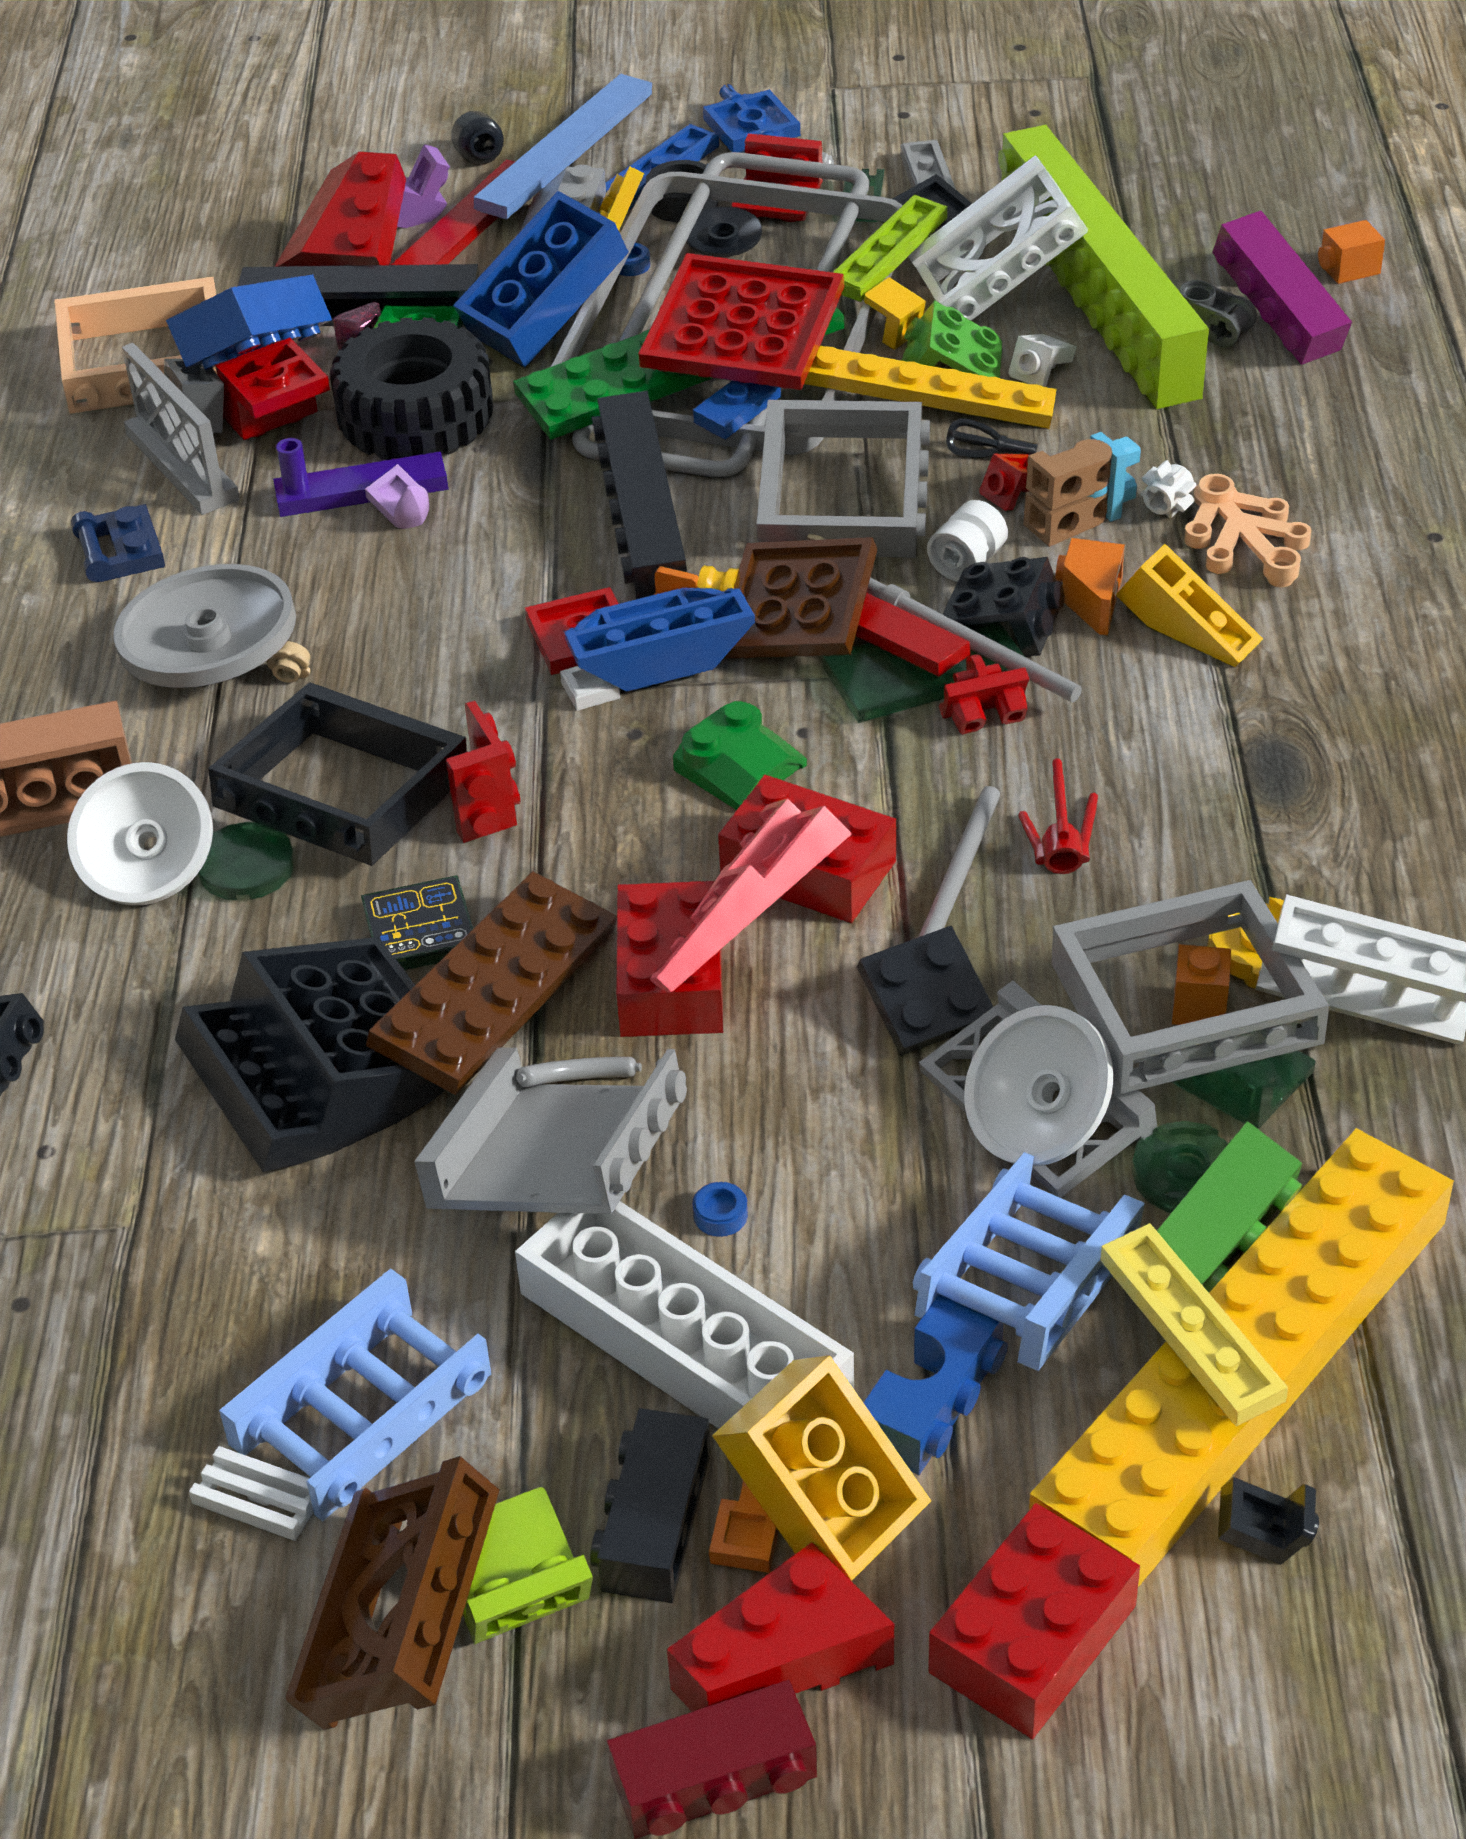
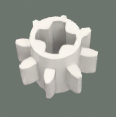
(1168, 489)

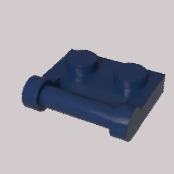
(131, 537)

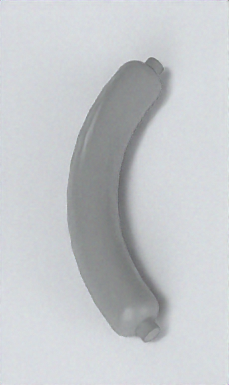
(577, 1069)

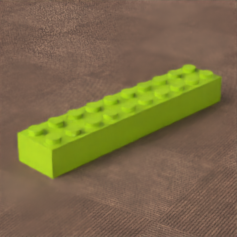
(1119, 281)

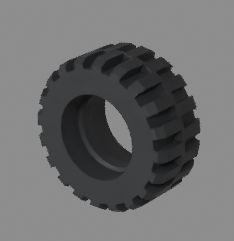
(412, 388)

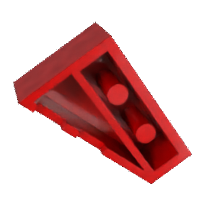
(791, 1625)

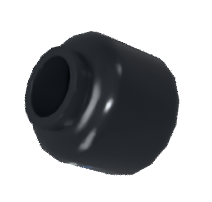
(477, 137)

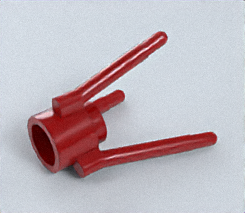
(1062, 845)

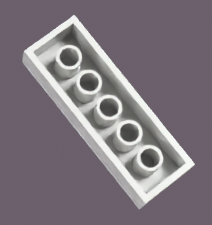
(666, 1310)

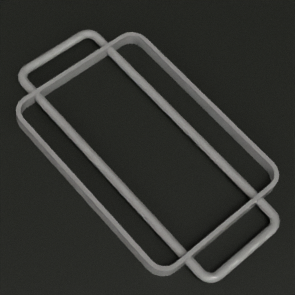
(712, 186)

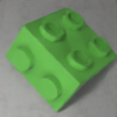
(954, 340)

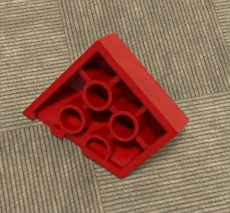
(351, 215)

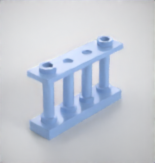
(1063, 1294)
(343, 1345)

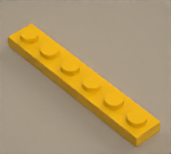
(932, 386)

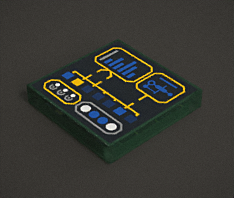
(419, 920)

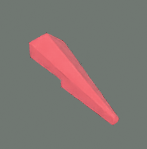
(765, 868)

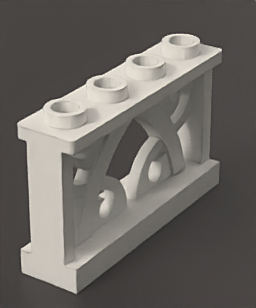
(1006, 207)

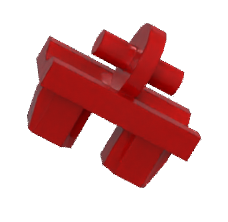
(982, 689)

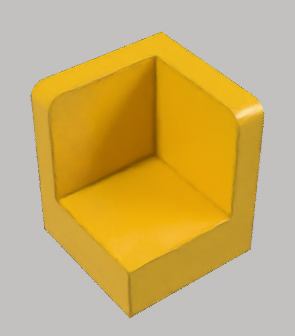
(898, 306)

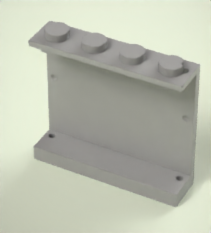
(546, 1141)

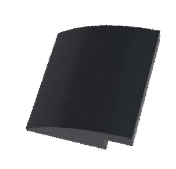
(294, 1054)

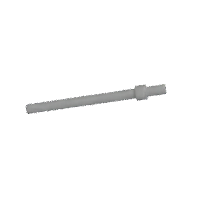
(978, 643)
(961, 861)

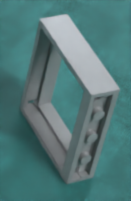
(845, 420)
(1205, 1043)

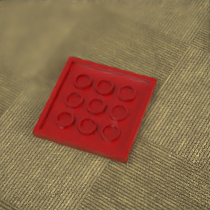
(742, 321)

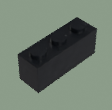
(652, 1505)

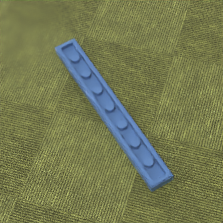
(562, 146)

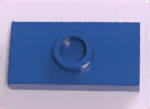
(733, 407)

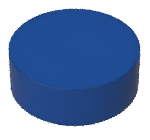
(637, 261)
(720, 1209)

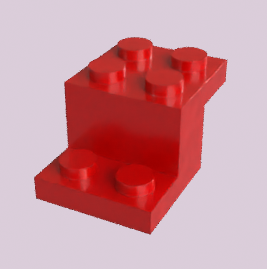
(270, 388)

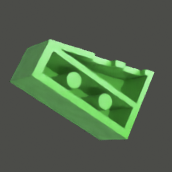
(1231, 1204)

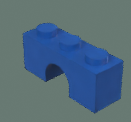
(920, 1413)

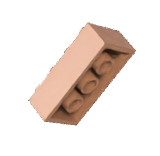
(53, 761)

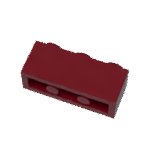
(712, 1760)

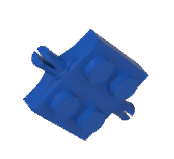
(749, 113)

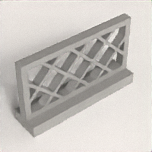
(175, 435)
(1129, 1112)

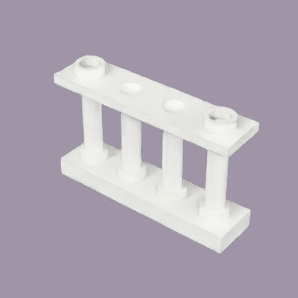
(1376, 968)

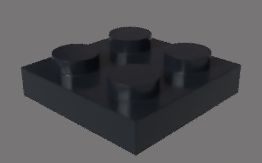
(924, 989)

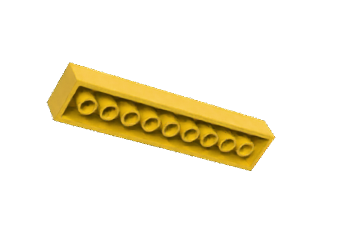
(1297, 1299)

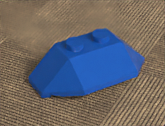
(660, 636)

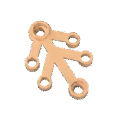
(1218, 495)

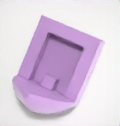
(399, 498)

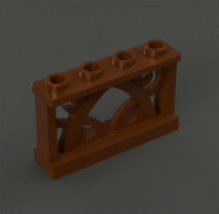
(344, 1660)

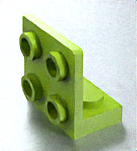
(523, 1568)

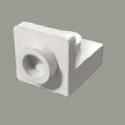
(1036, 356)

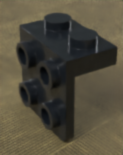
(1010, 591)

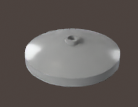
(204, 625)

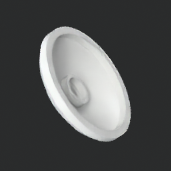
(117, 819)
(1020, 1070)

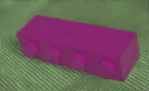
(1281, 287)

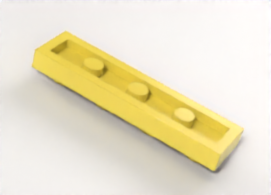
(1194, 1325)

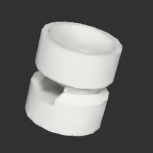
(967, 538)

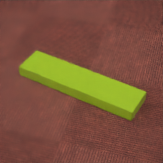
(890, 245)

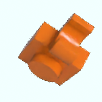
(743, 1534)

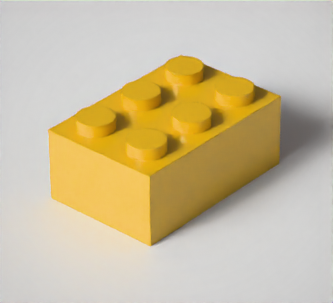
(822, 1465)

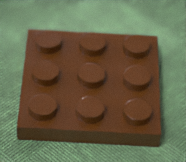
(803, 596)

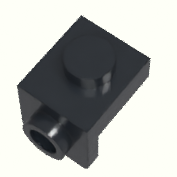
(1265, 1521)

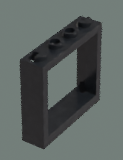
(354, 723)

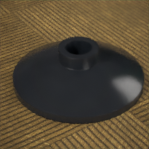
(725, 232)

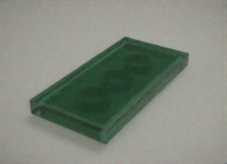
(883, 683)

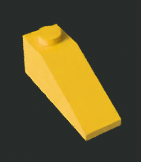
(1182, 606)

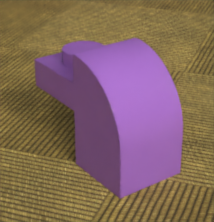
(421, 194)

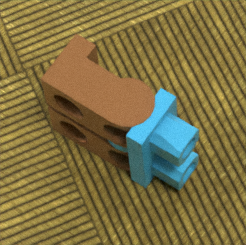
(1079, 487)

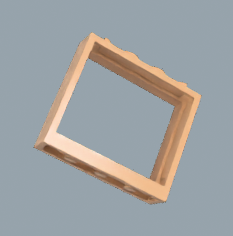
(115, 314)

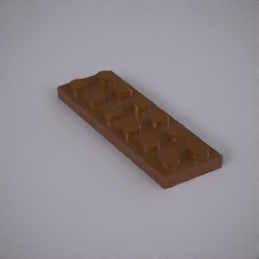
(491, 982)

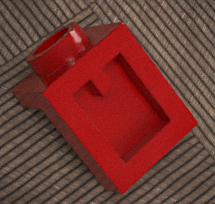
(1005, 479)

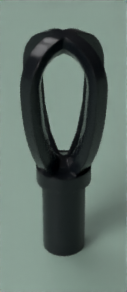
(1000, 443)

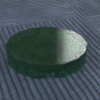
(247, 861)
(1164, 1162)

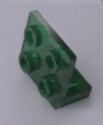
(1252, 1089)

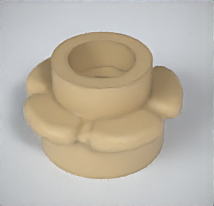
(290, 662)

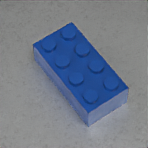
(541, 278)
(248, 320)

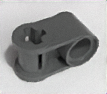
(1216, 309)

